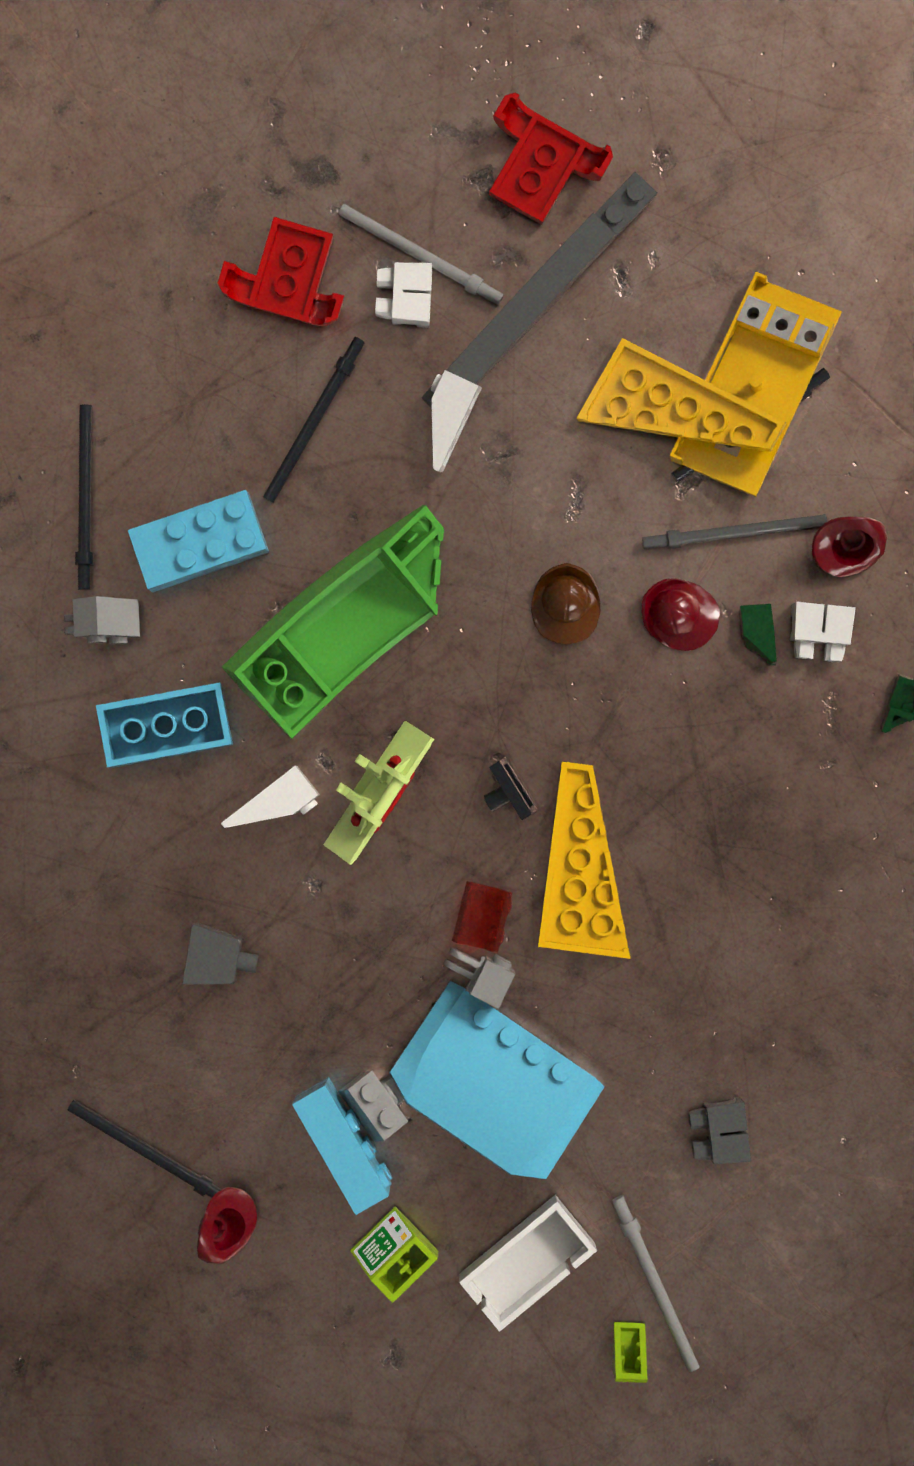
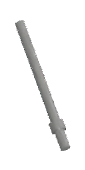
(472, 283)
(630, 1229)

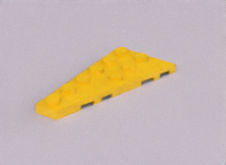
(660, 398)
(580, 888)

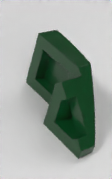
(759, 630)
(900, 705)

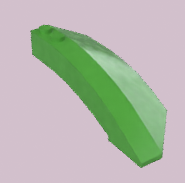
(342, 623)

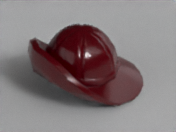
(835, 540)
(680, 614)
(226, 1225)

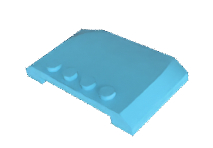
(494, 1084)

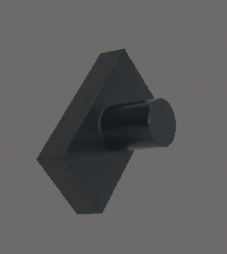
(509, 791)

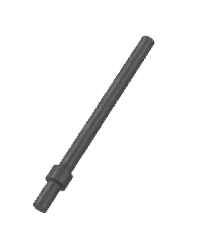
(675, 538)

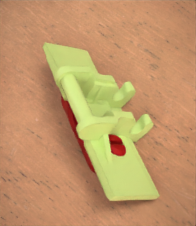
(377, 791)

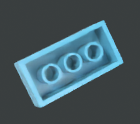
(198, 541)
(164, 725)
(342, 1145)

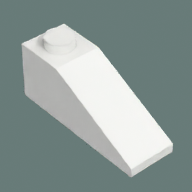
(450, 410)
(282, 798)

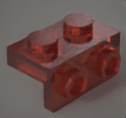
(482, 916)

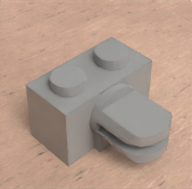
(104, 619)
(488, 980)
(375, 1104)

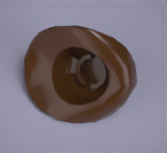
(566, 604)

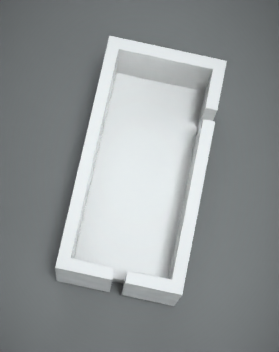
(527, 1263)

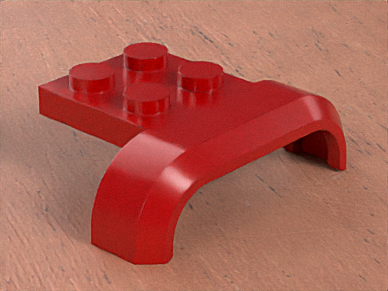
(541, 160)
(287, 276)

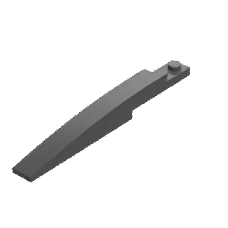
(551, 281)

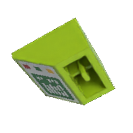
(394, 1254)

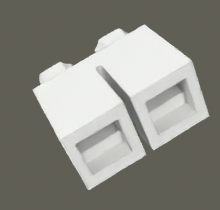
(411, 294)
(821, 625)

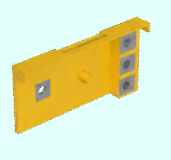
(765, 370)

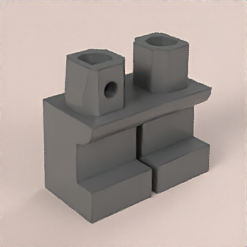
(725, 1132)

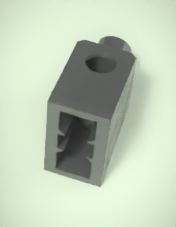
(216, 957)

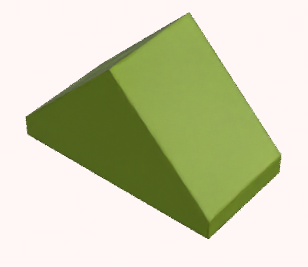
(629, 1352)

